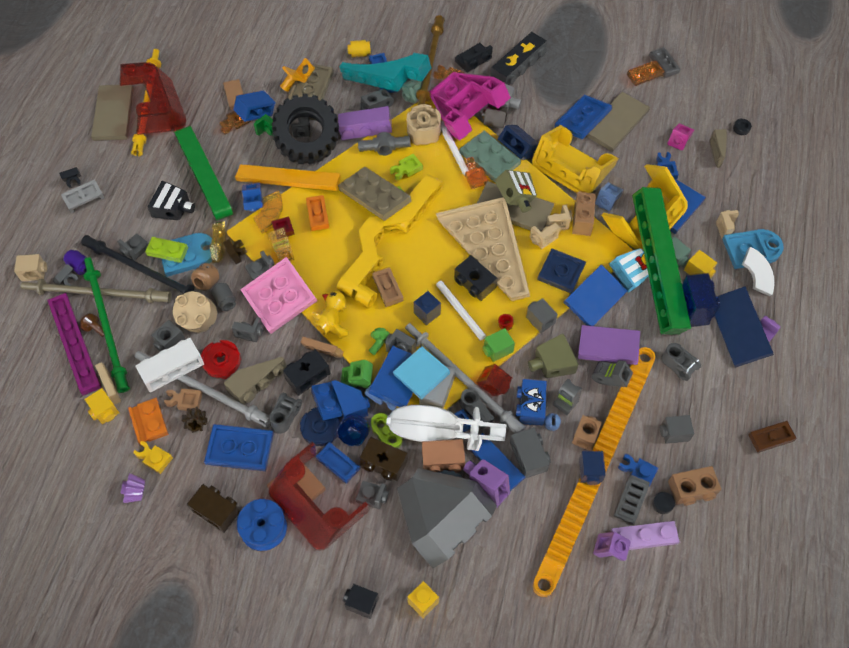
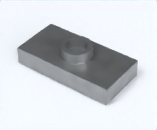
(665, 61)

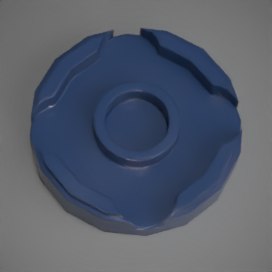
(316, 430)

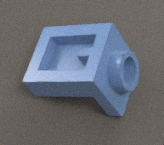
(607, 196)

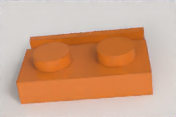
(148, 421)

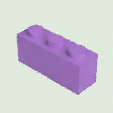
(364, 123)

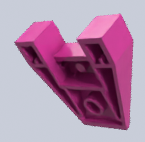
(463, 96)

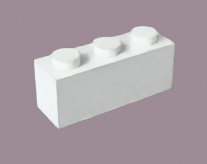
(169, 364)

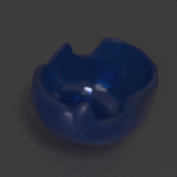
(353, 430)

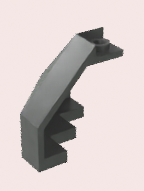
(442, 512)

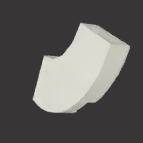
(760, 270)

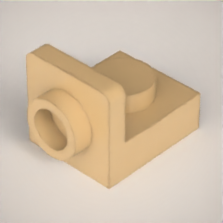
(562, 220)
(726, 222)
(545, 237)

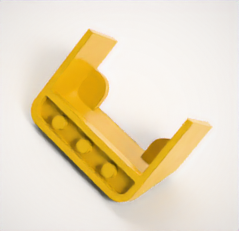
(674, 203)

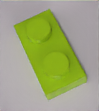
(166, 249)

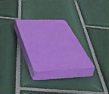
(609, 344)

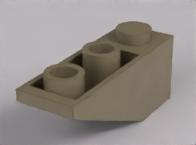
(251, 380)

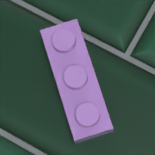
(649, 535)

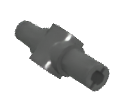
(384, 143)

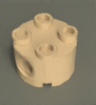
(423, 124)
(194, 312)

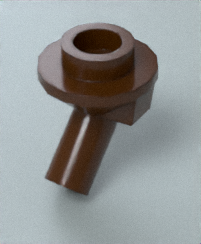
(90, 322)

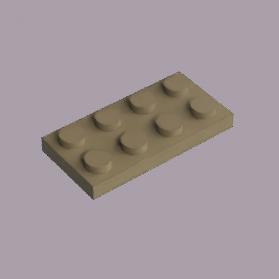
(374, 193)

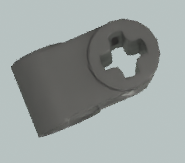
(681, 362)
(285, 409)

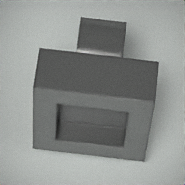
(65, 274)

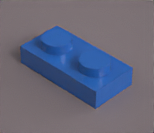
(326, 401)

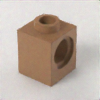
(583, 439)

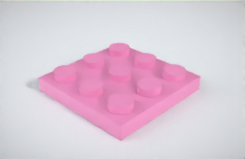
(278, 295)

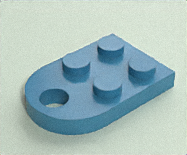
(738, 243)
(194, 256)

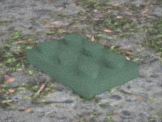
(490, 155)

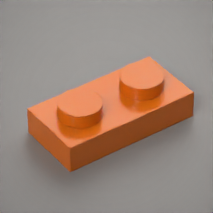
(317, 213)

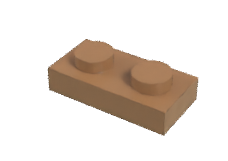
(387, 287)

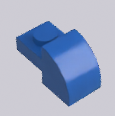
(252, 197)

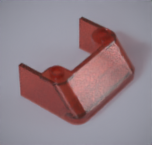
(314, 525)

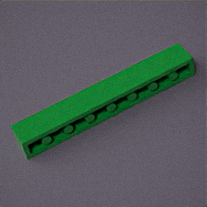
(661, 261)

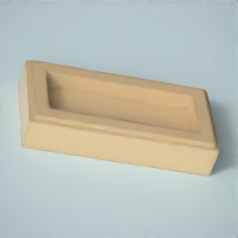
(108, 383)

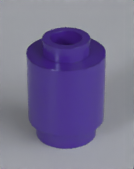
(76, 261)

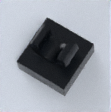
(69, 175)

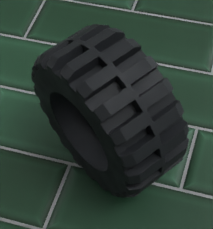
(305, 107)

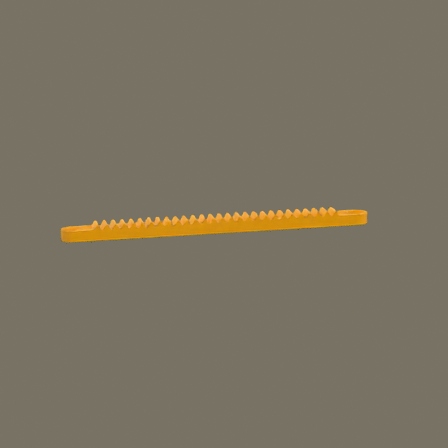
(584, 494)

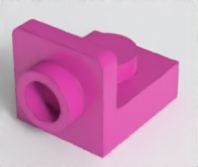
(680, 136)

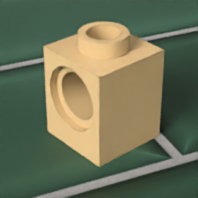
(30, 267)

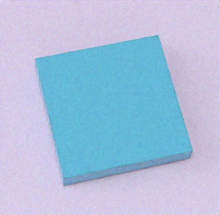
(421, 372)

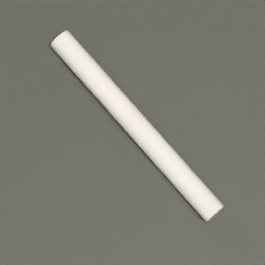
(454, 149)
(460, 309)

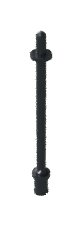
(99, 247)

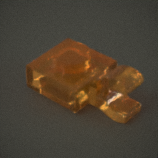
(232, 120)
(475, 176)

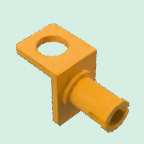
(296, 75)

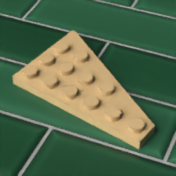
(489, 237)

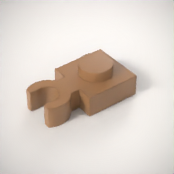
(186, 399)

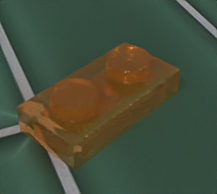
(645, 73)

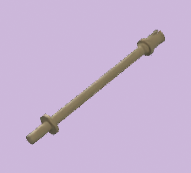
(150, 295)

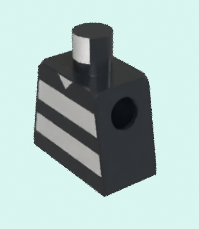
(170, 202)

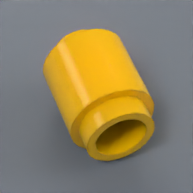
(359, 48)

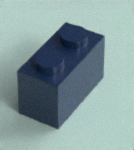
(518, 141)

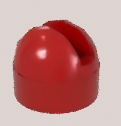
(506, 321)

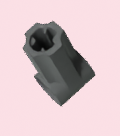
(485, 415)

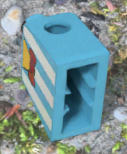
(630, 269)

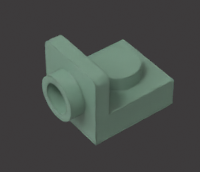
(409, 90)

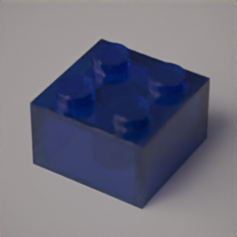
(700, 299)

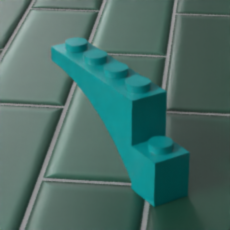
(389, 74)

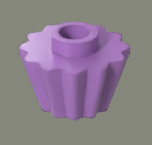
(133, 489)

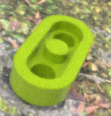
(384, 434)

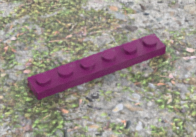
(74, 344)

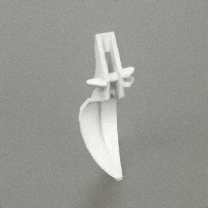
(436, 424)

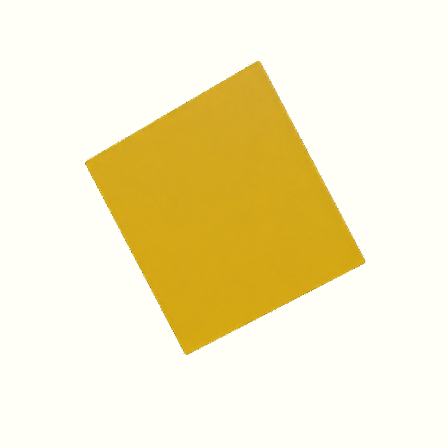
(423, 256)

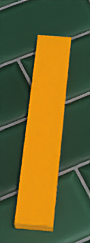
(288, 177)

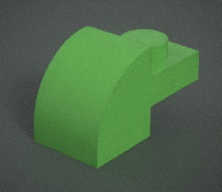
(358, 374)

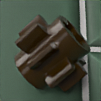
(194, 419)

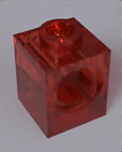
(494, 380)

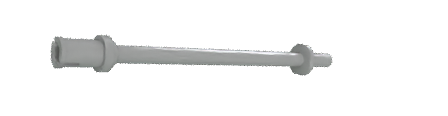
(251, 413)
(505, 417)

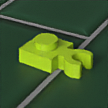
(408, 166)

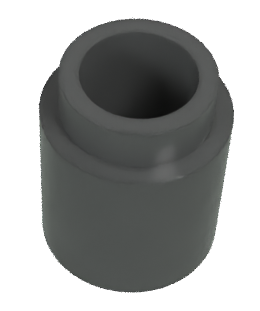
(223, 296)

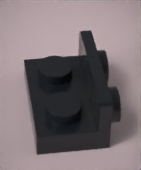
(474, 57)

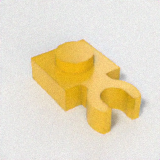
(154, 459)

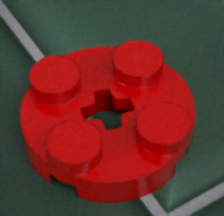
(221, 369)

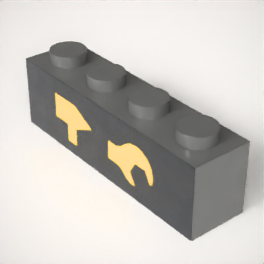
(519, 58)

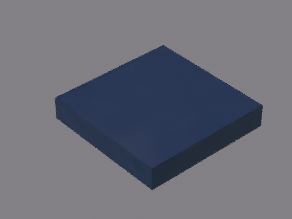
(561, 271)

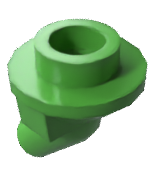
(380, 336)

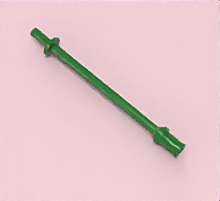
(118, 372)

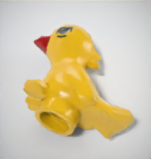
(329, 319)

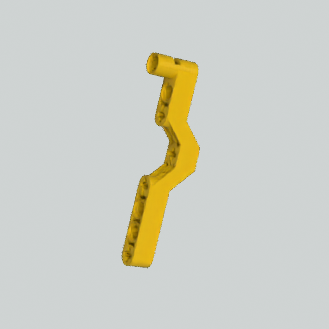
(371, 232)

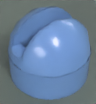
(548, 422)

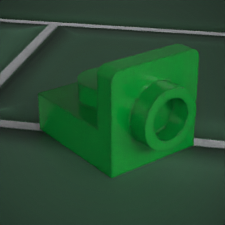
(263, 124)

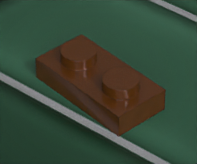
(772, 436)

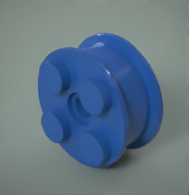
(259, 513)

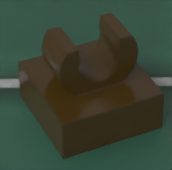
(234, 251)

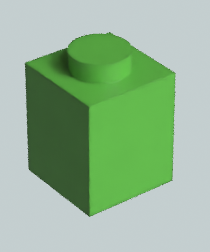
(498, 345)

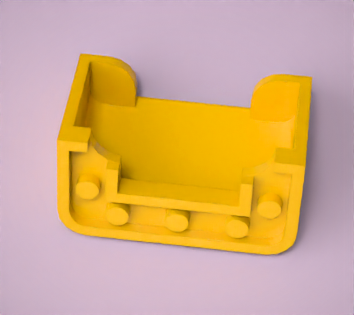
(569, 165)

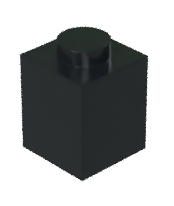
(360, 600)

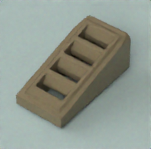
(718, 145)

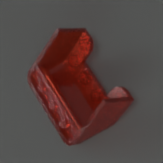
(164, 109)

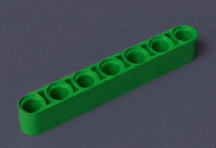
(203, 173)

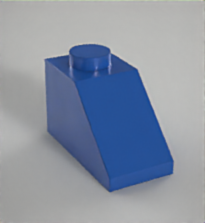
(350, 399)

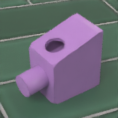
(490, 479)

